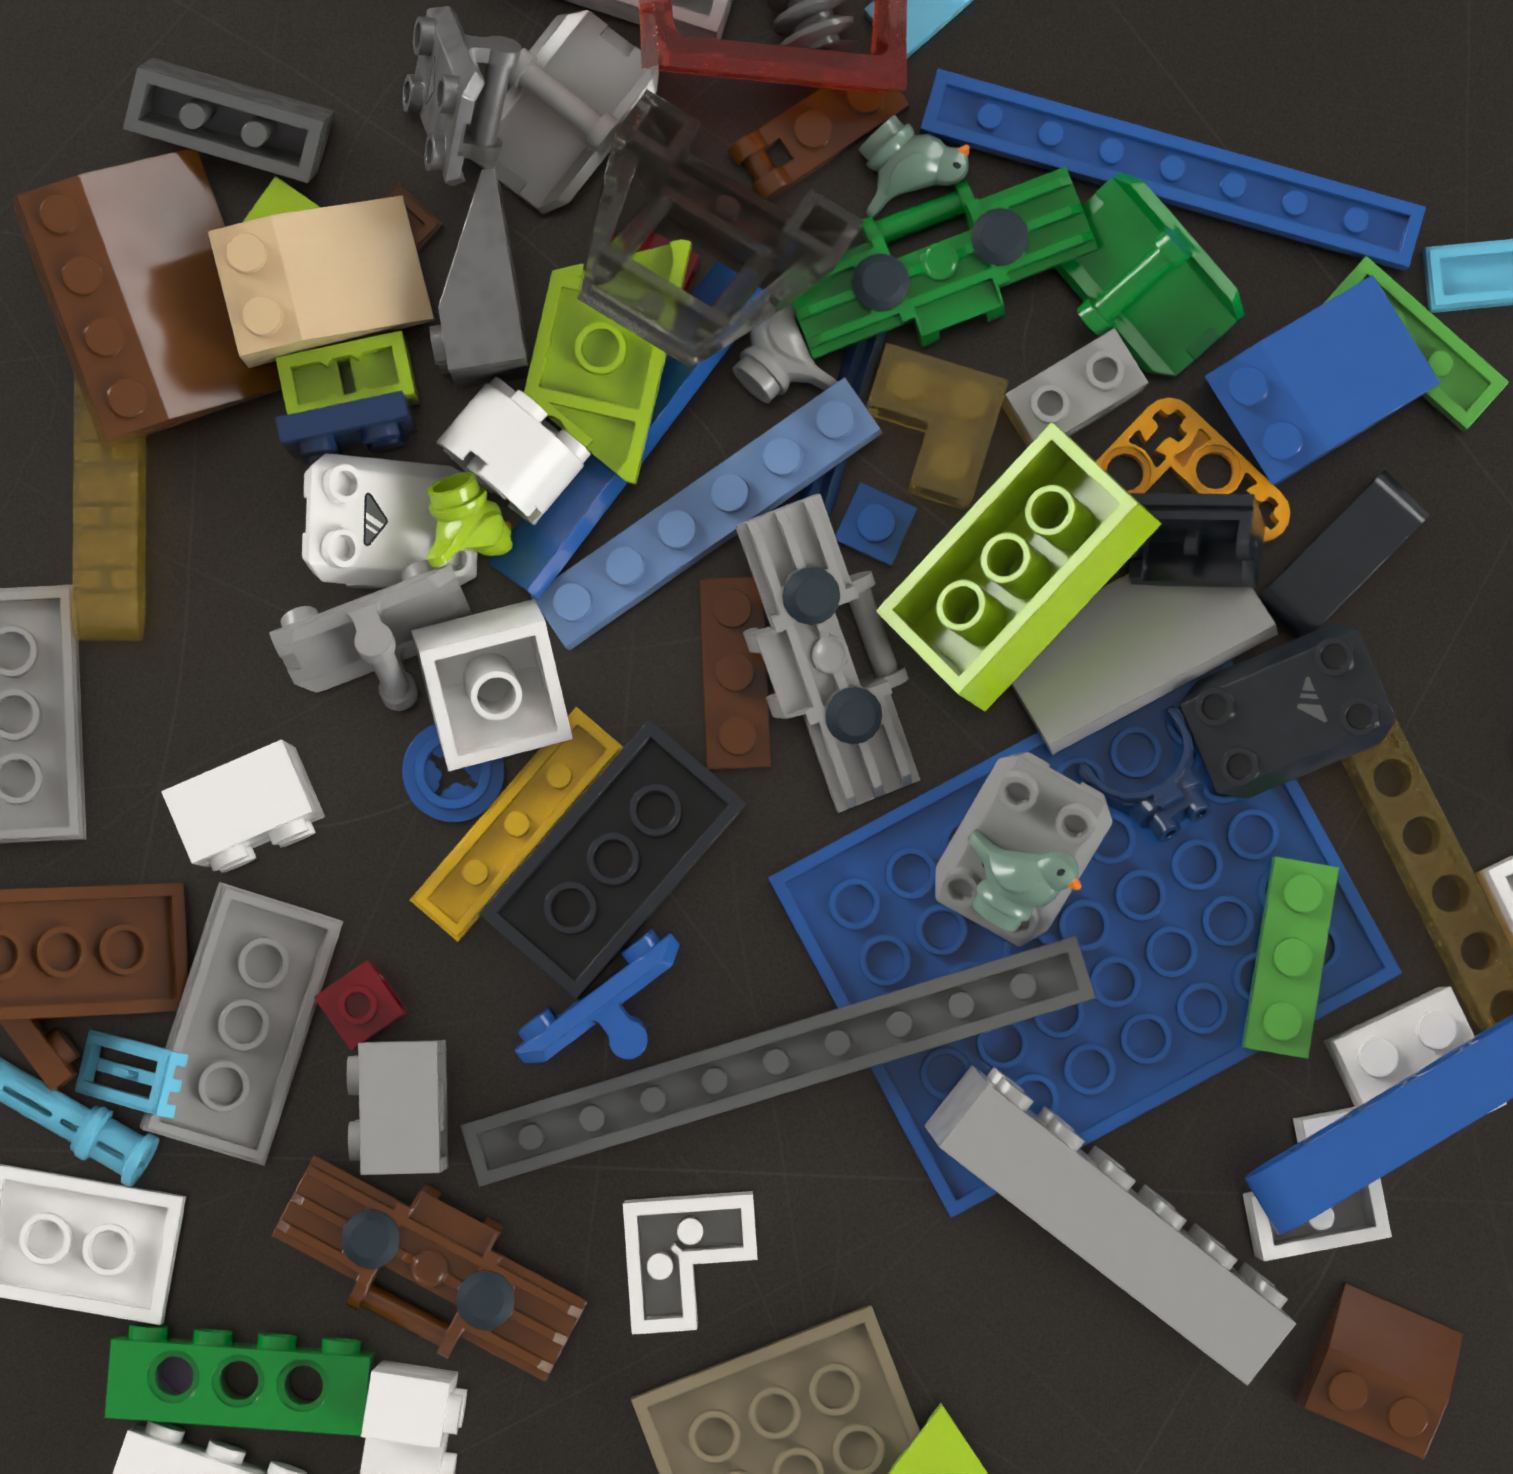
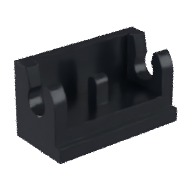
(1200, 541)

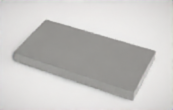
(1132, 650)
(40, 717)
(245, 1021)

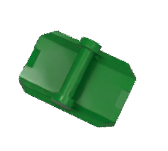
(1149, 280)

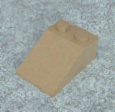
(320, 277)

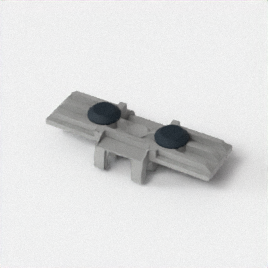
(807, 657)

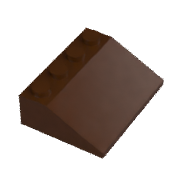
(139, 294)

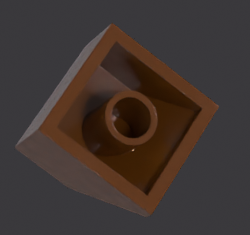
(1382, 1371)

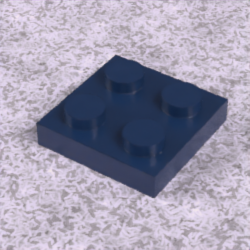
(371, 421)

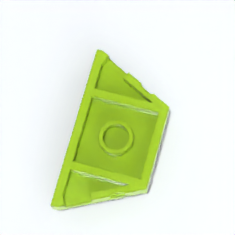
(597, 374)

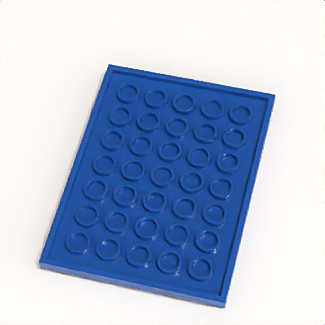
(1157, 922)

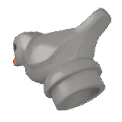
(778, 358)

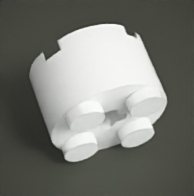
(513, 449)

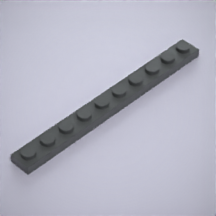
(778, 1060)

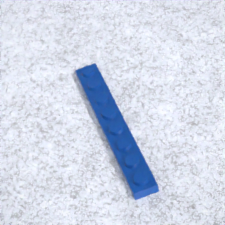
(1174, 168)

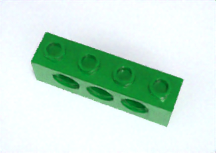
(139, 1393)

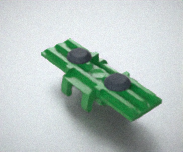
(951, 280)

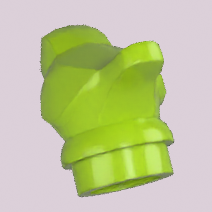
(465, 519)

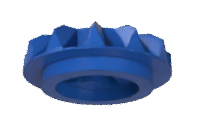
(458, 802)

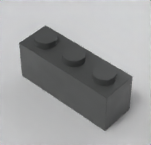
(228, 119)

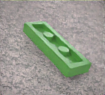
(1464, 376)
(1290, 957)

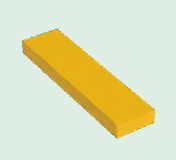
(515, 826)

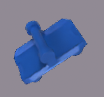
(627, 1034)

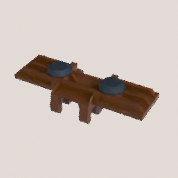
(439, 1249)

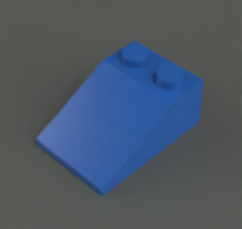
(1322, 380)

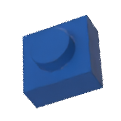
(875, 524)

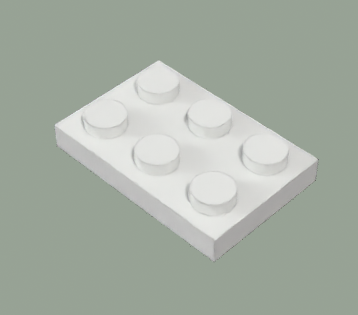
(87, 1244)

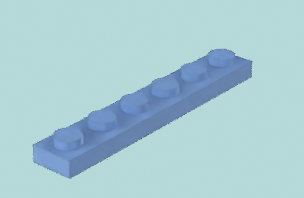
(706, 513)

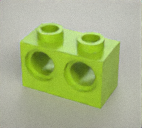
(347, 373)

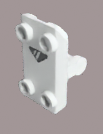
(372, 520)

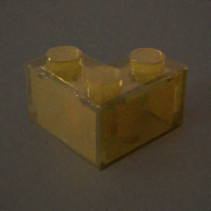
(952, 407)

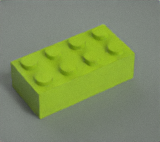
(1017, 567)

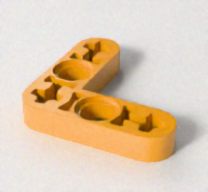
(1182, 459)

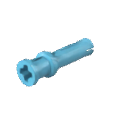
(90, 1131)

